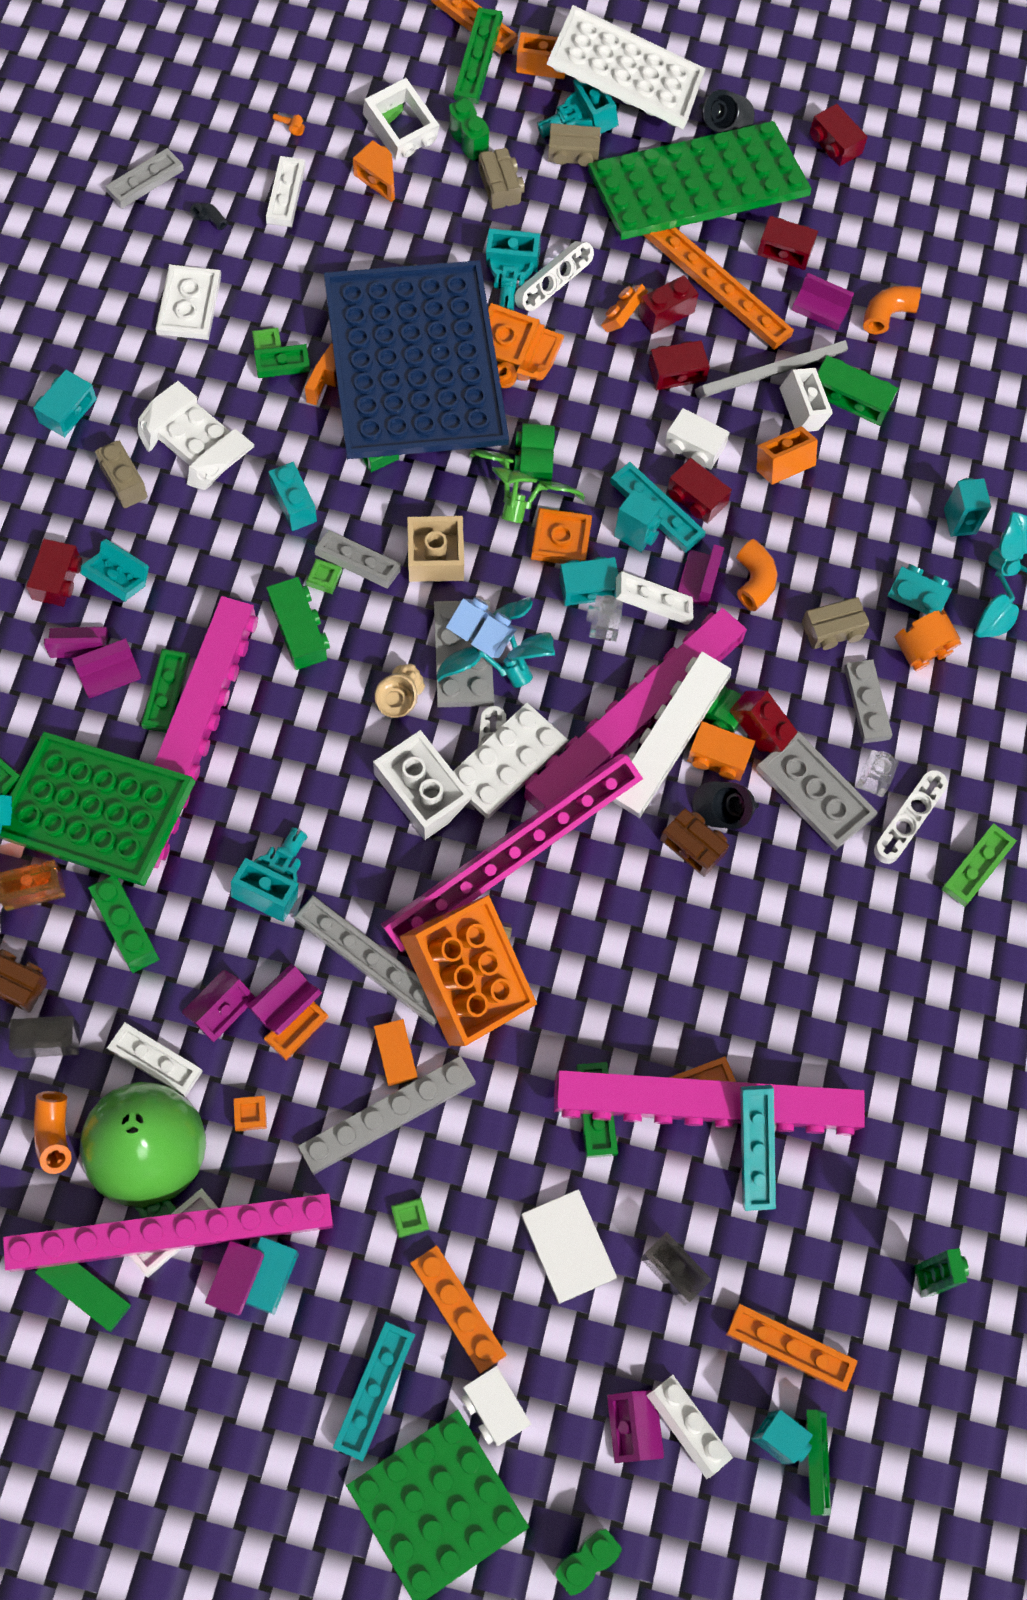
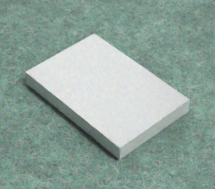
(188, 302)
(568, 1246)

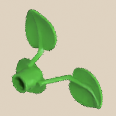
(515, 502)

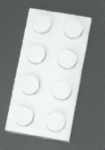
(509, 759)

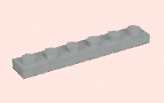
(386, 1115)

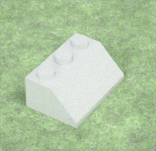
(421, 784)

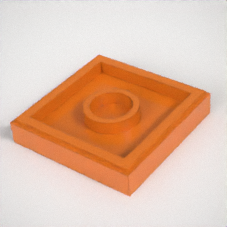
(561, 536)

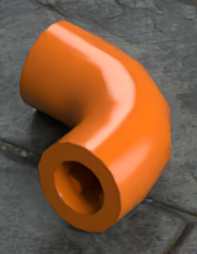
(888, 302)
(762, 575)
(50, 1132)

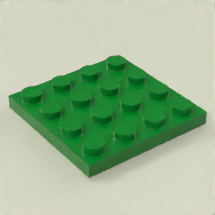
(437, 1507)

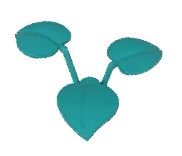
(1001, 612)
(514, 663)

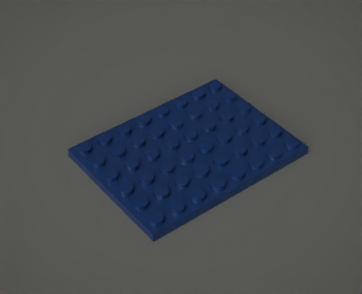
(415, 360)

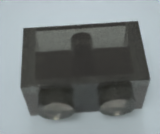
(44, 1036)
(675, 1269)

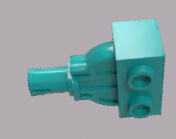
(583, 108)
(512, 259)
(271, 879)

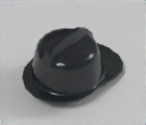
(727, 111)
(724, 804)

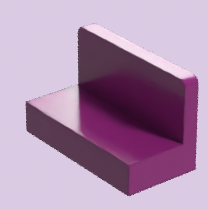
(823, 301)
(700, 575)
(75, 641)
(106, 668)
(284, 1000)
(219, 1005)
(234, 1278)
(634, 1427)

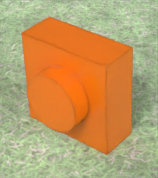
(250, 1113)

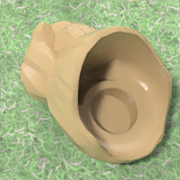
(399, 692)

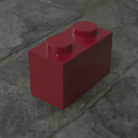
(838, 135)
(787, 242)
(668, 304)
(678, 365)
(698, 490)
(54, 572)
(763, 721)

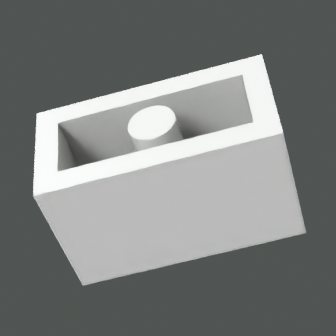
(806, 399)
(696, 438)
(495, 1406)

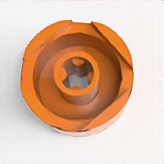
(928, 638)

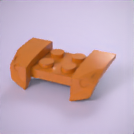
(523, 342)

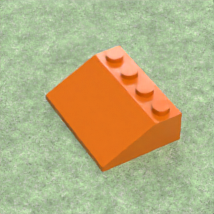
(468, 971)

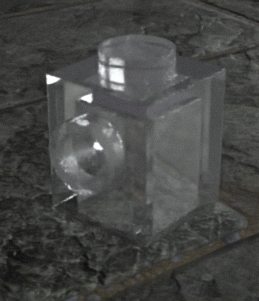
(605, 618)
(877, 773)

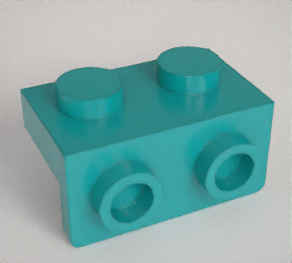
(116, 571)
(919, 591)

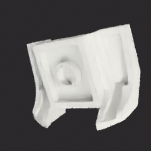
(191, 435)

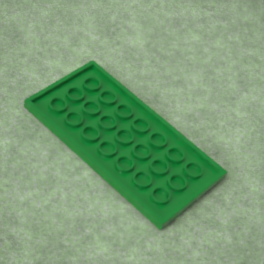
(698, 180)

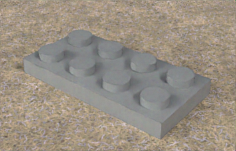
(468, 687)
(817, 791)

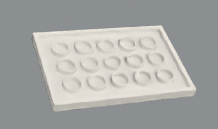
(626, 67)

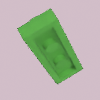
(979, 865)

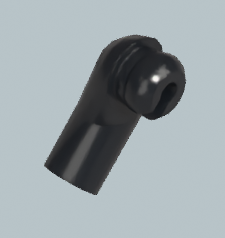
(210, 213)

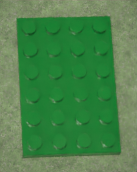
(95, 808)

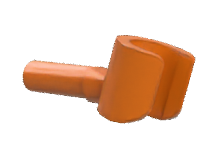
(295, 123)

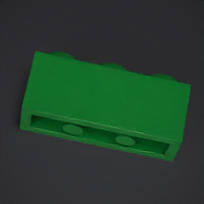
(856, 390)
(298, 623)
(123, 923)

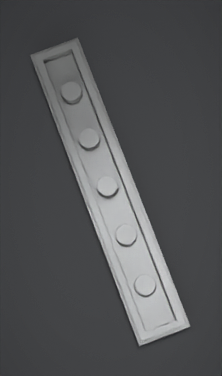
(771, 369)
(366, 956)

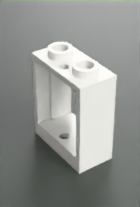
(389, 98)

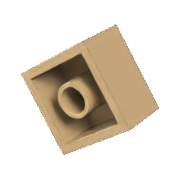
(435, 548)

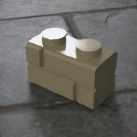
(573, 144)
(500, 178)
(121, 474)
(835, 623)

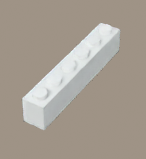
(673, 729)

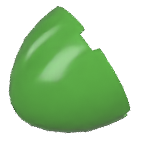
(144, 1164)

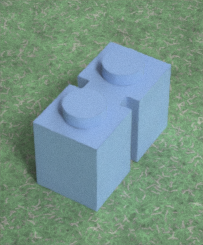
(487, 631)

